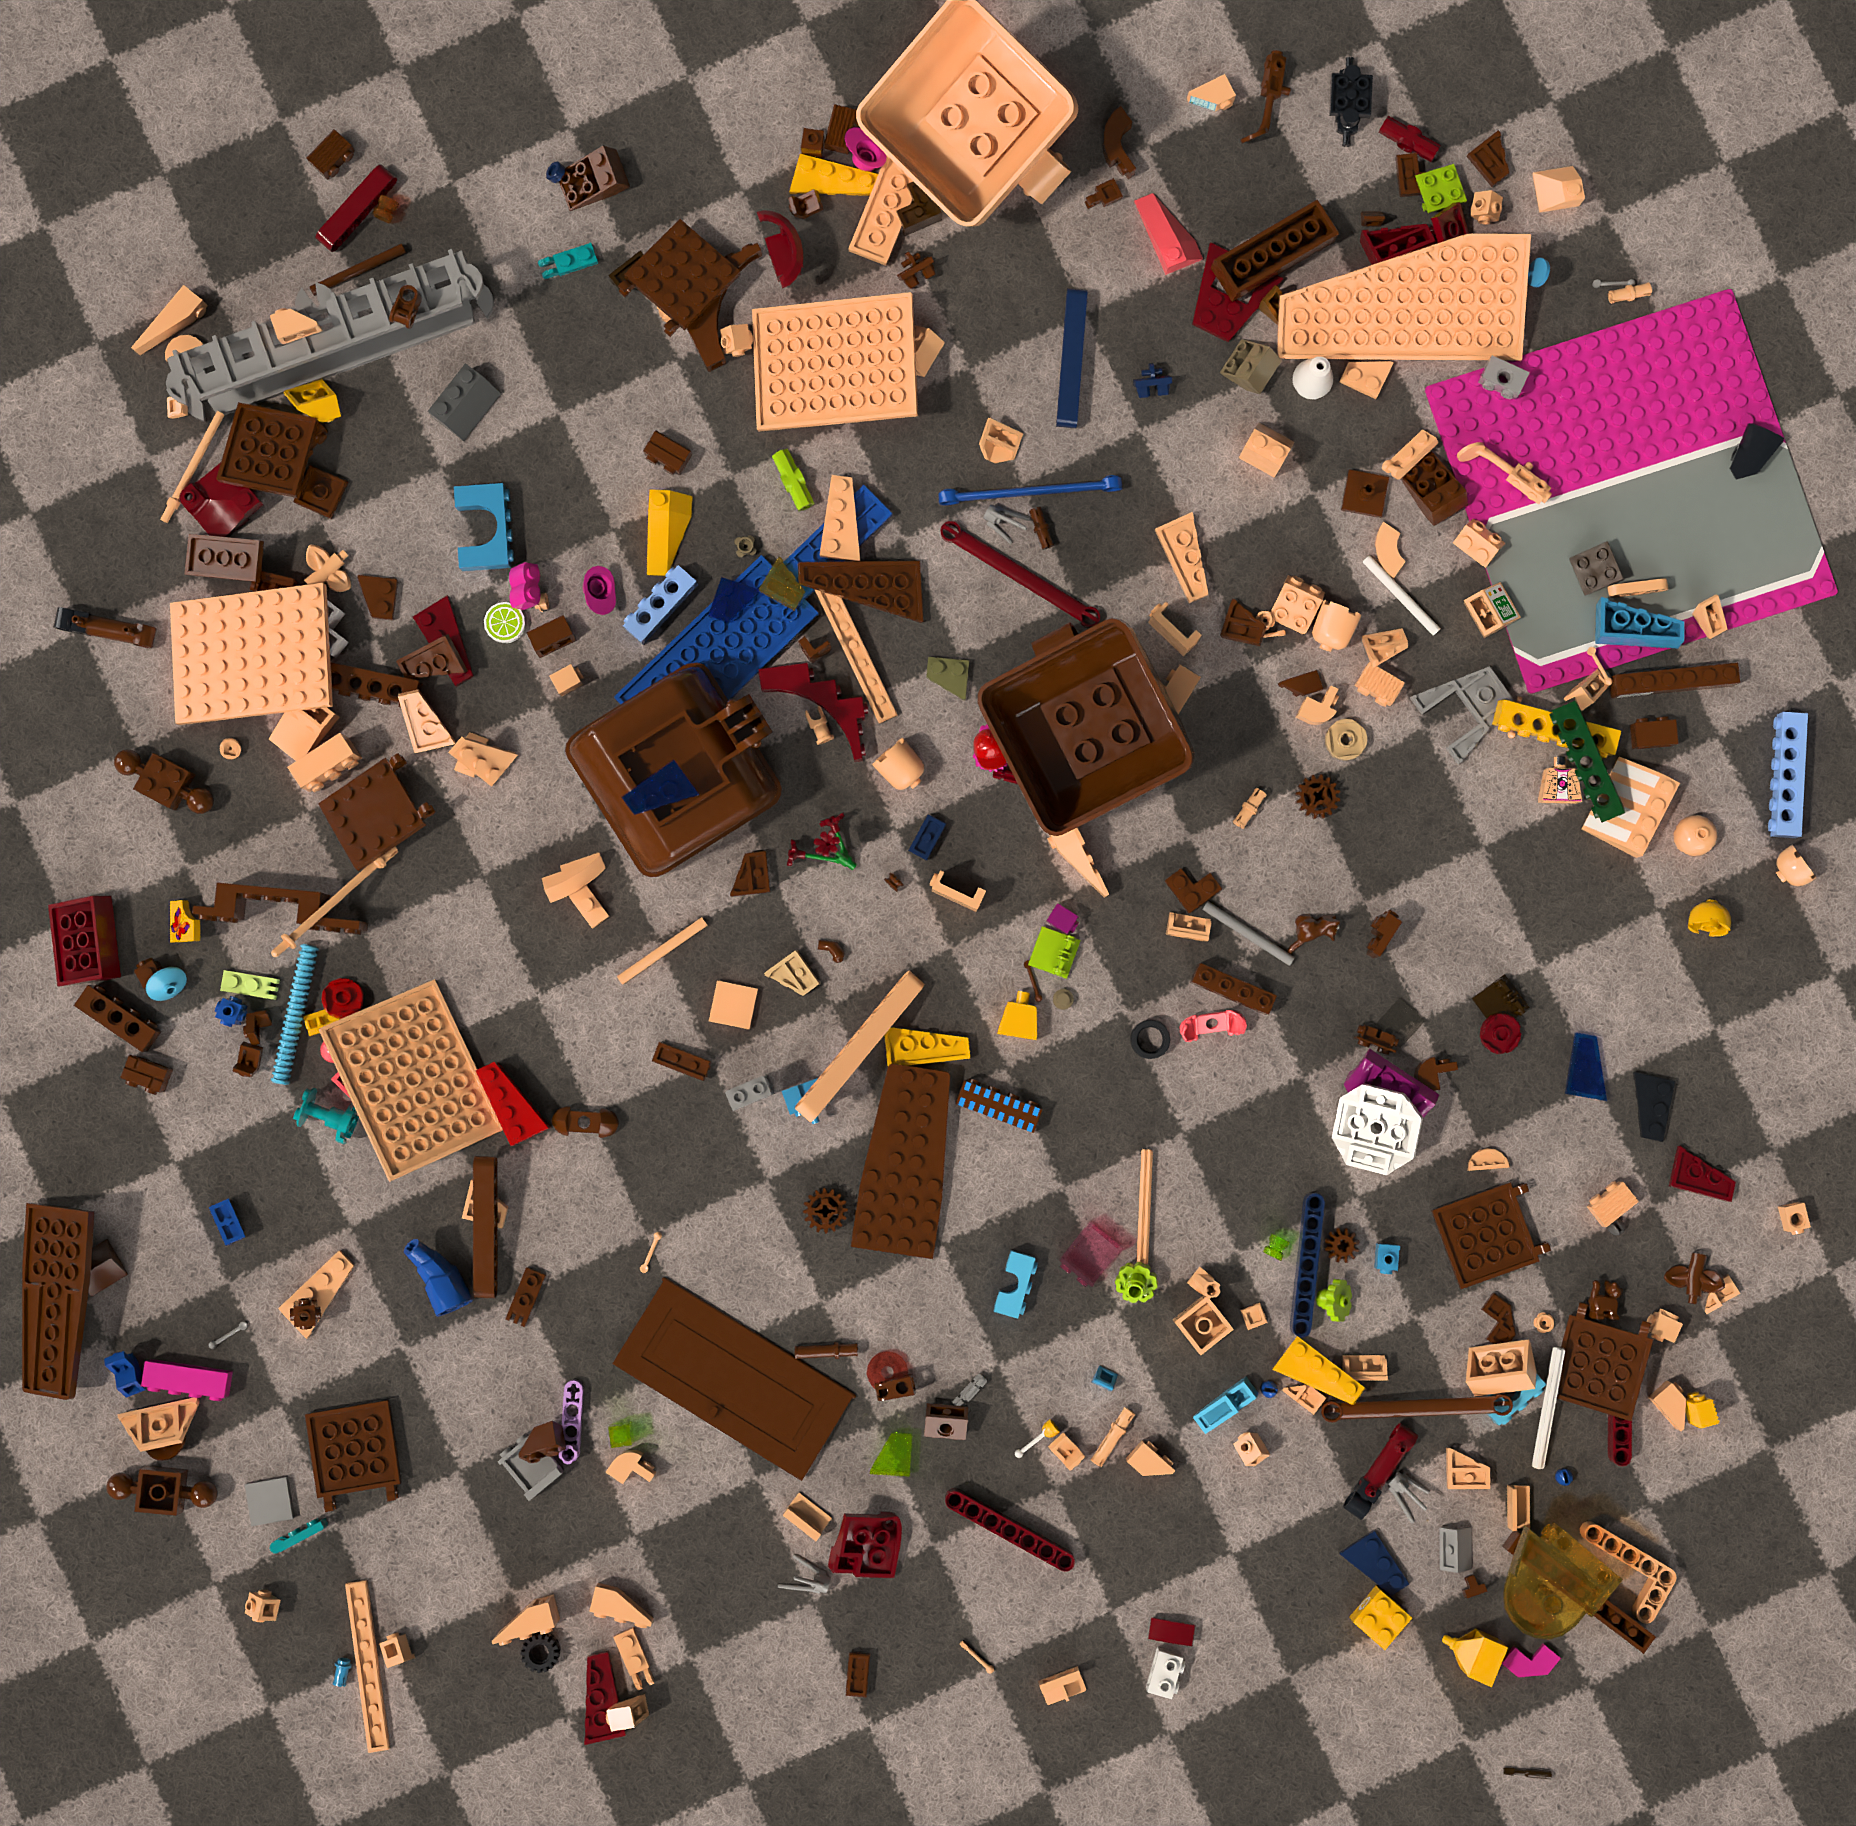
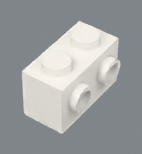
(1165, 1672)

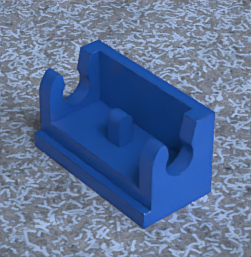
(227, 1222)

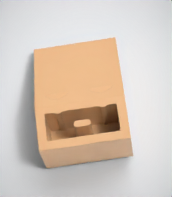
(303, 730)
(537, 1616)

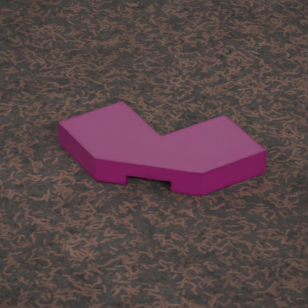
(1540, 1663)

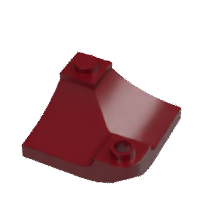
(219, 505)
(867, 1545)

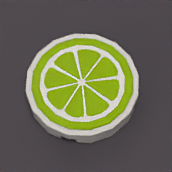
(504, 623)

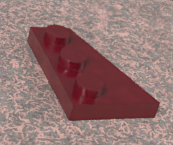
(1697, 1177)

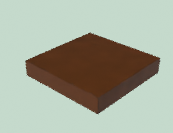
(321, 492)

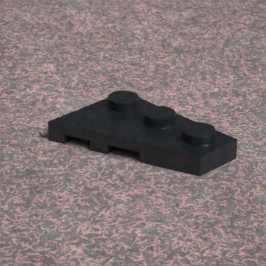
(1653, 1103)

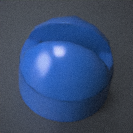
(1268, 1384)
(1560, 1477)

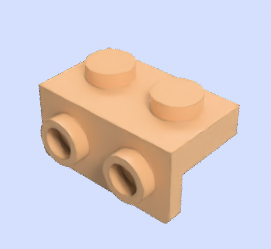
(1479, 542)

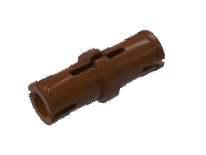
(1041, 528)

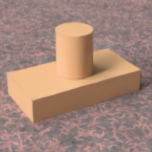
(589, 906)

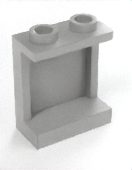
(749, 1092)
(530, 1476)

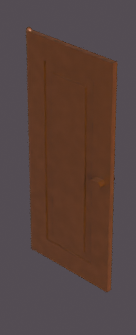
(733, 1379)

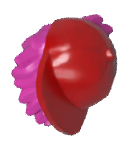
(987, 752)

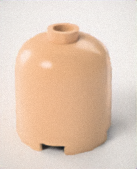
(1334, 626)
(900, 766)

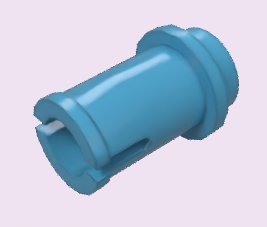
(341, 1673)

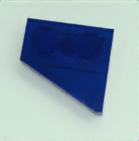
(730, 599)

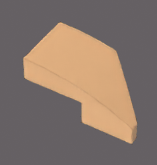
(1715, 1300)
(1306, 1396)

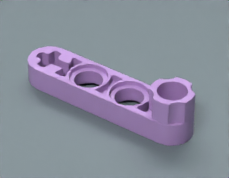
(575, 1421)

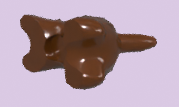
(1311, 928)

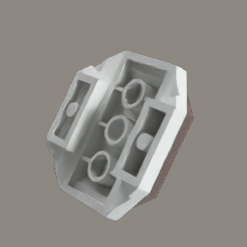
(1362, 1143)

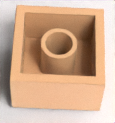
(1202, 1324)

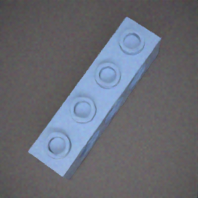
(686, 585)

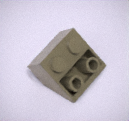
(1251, 366)

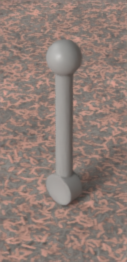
(1597, 283)
(242, 1326)

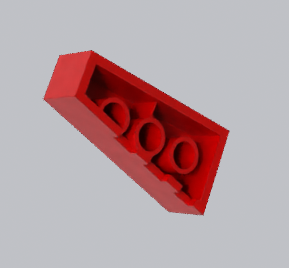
(513, 1109)

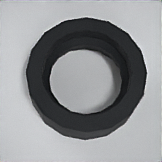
(1165, 1036)

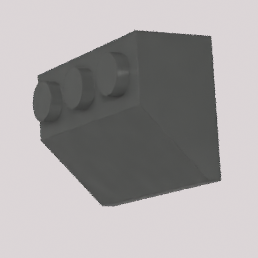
(464, 402)

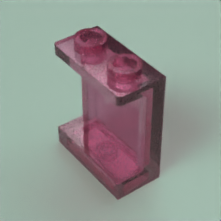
(1089, 1254)

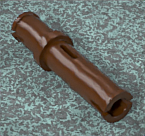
(820, 1351)

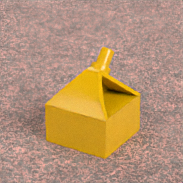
(1478, 1655)

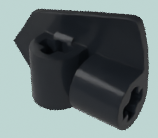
(1753, 451)

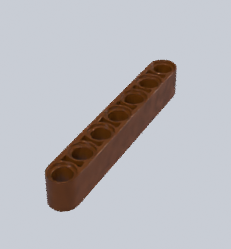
(485, 1227)

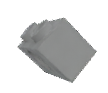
(1515, 378)

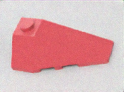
(1169, 238)

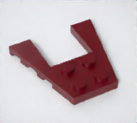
(1216, 311)

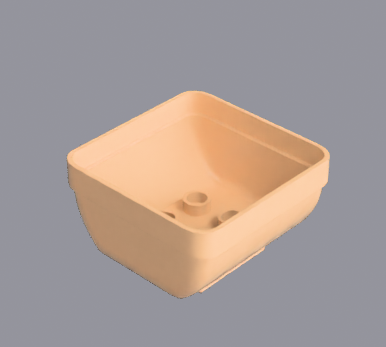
(970, 114)

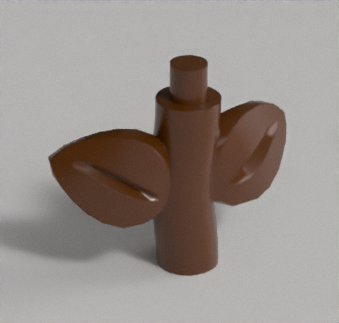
(1695, 1278)

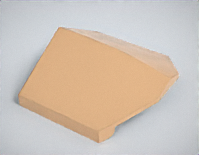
(999, 442)

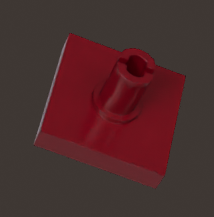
(1449, 223)

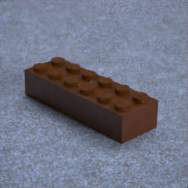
(1274, 250)

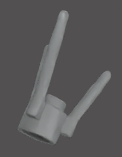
(996, 515)
(1399, 1483)
(818, 1583)

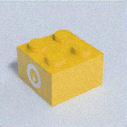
(1380, 1617)

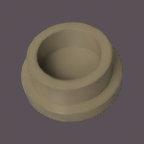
(1063, 999)

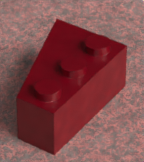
(1390, 243)

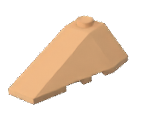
(1071, 849)

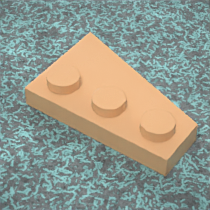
(422, 723)

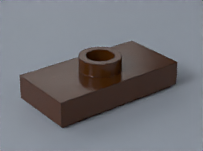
(857, 1674)

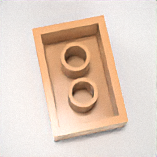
(325, 763)

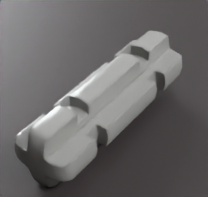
(970, 1390)

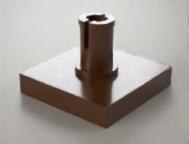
(1364, 493)

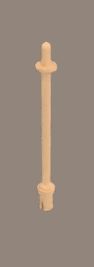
(289, 941)

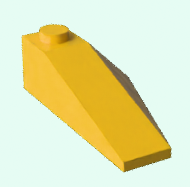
(667, 522)

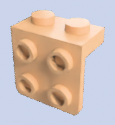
(1297, 604)

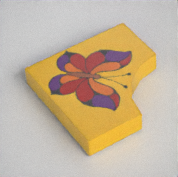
(182, 923)

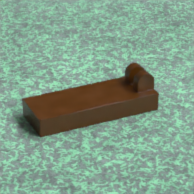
(681, 1061)

